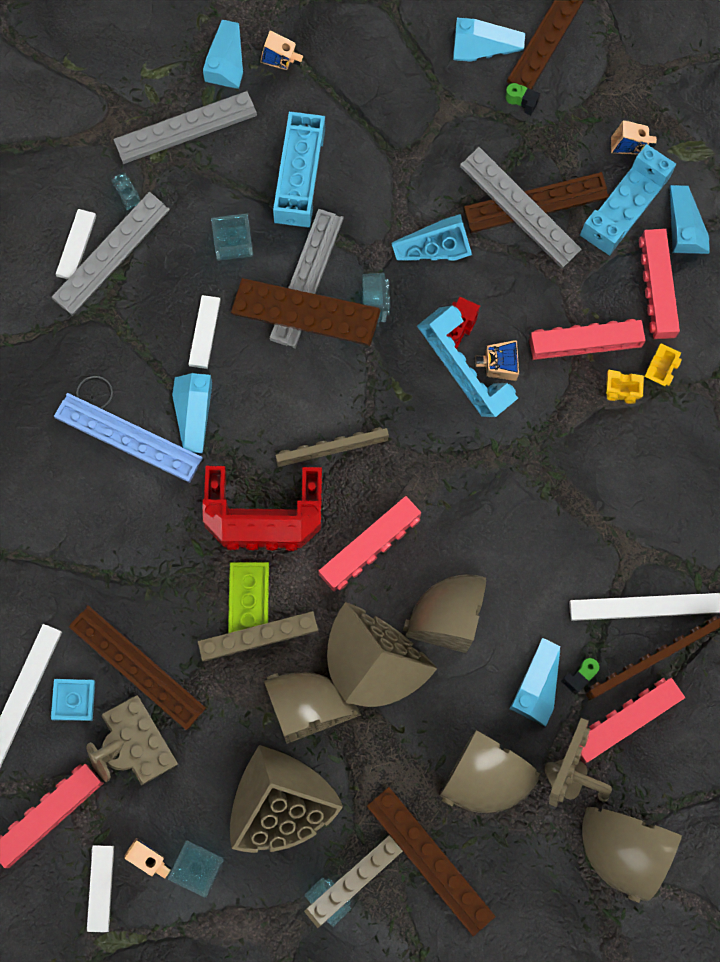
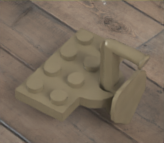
(135, 741)
(570, 773)

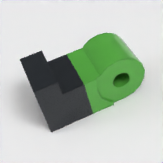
(523, 97)
(586, 672)

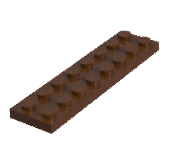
(306, 311)

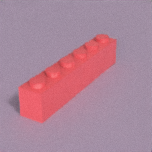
(659, 283)
(586, 339)
(370, 543)
(631, 718)
(48, 814)

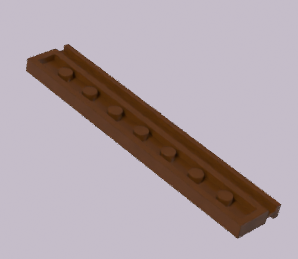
(544, 42)
(548, 198)
(648, 660)
(137, 667)
(431, 861)

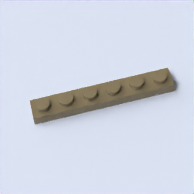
(326, 448)
(257, 636)
(353, 881)

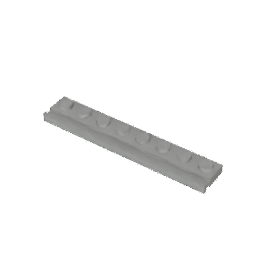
(185, 127)
(520, 207)
(110, 253)
(311, 267)

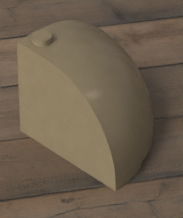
(448, 612)
(373, 660)
(307, 704)
(488, 777)
(279, 803)
(628, 852)

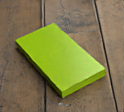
(248, 595)

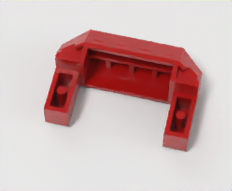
(262, 527)

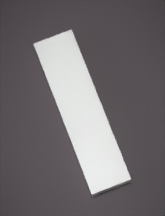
(76, 243)
(204, 332)
(100, 889)

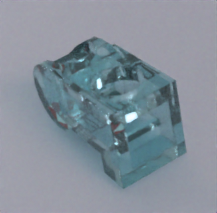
(125, 190)

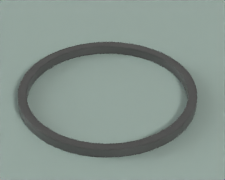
(77, 393)

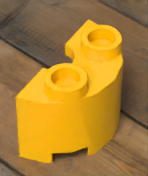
(663, 364)
(624, 386)

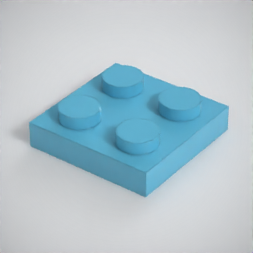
(73, 700)

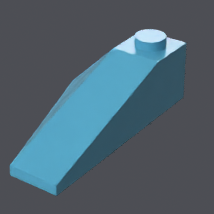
(483, 39)
(224, 58)
(686, 223)
(438, 241)
(191, 404)
(538, 688)

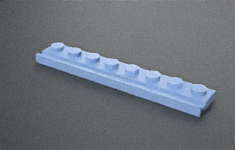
(128, 437)

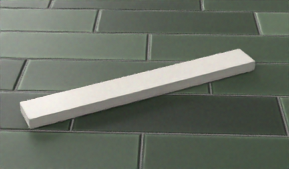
(644, 606)
(26, 686)

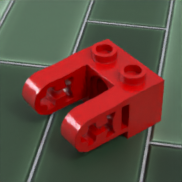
(469, 315)

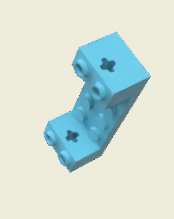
(298, 169)
(628, 200)
(487, 401)

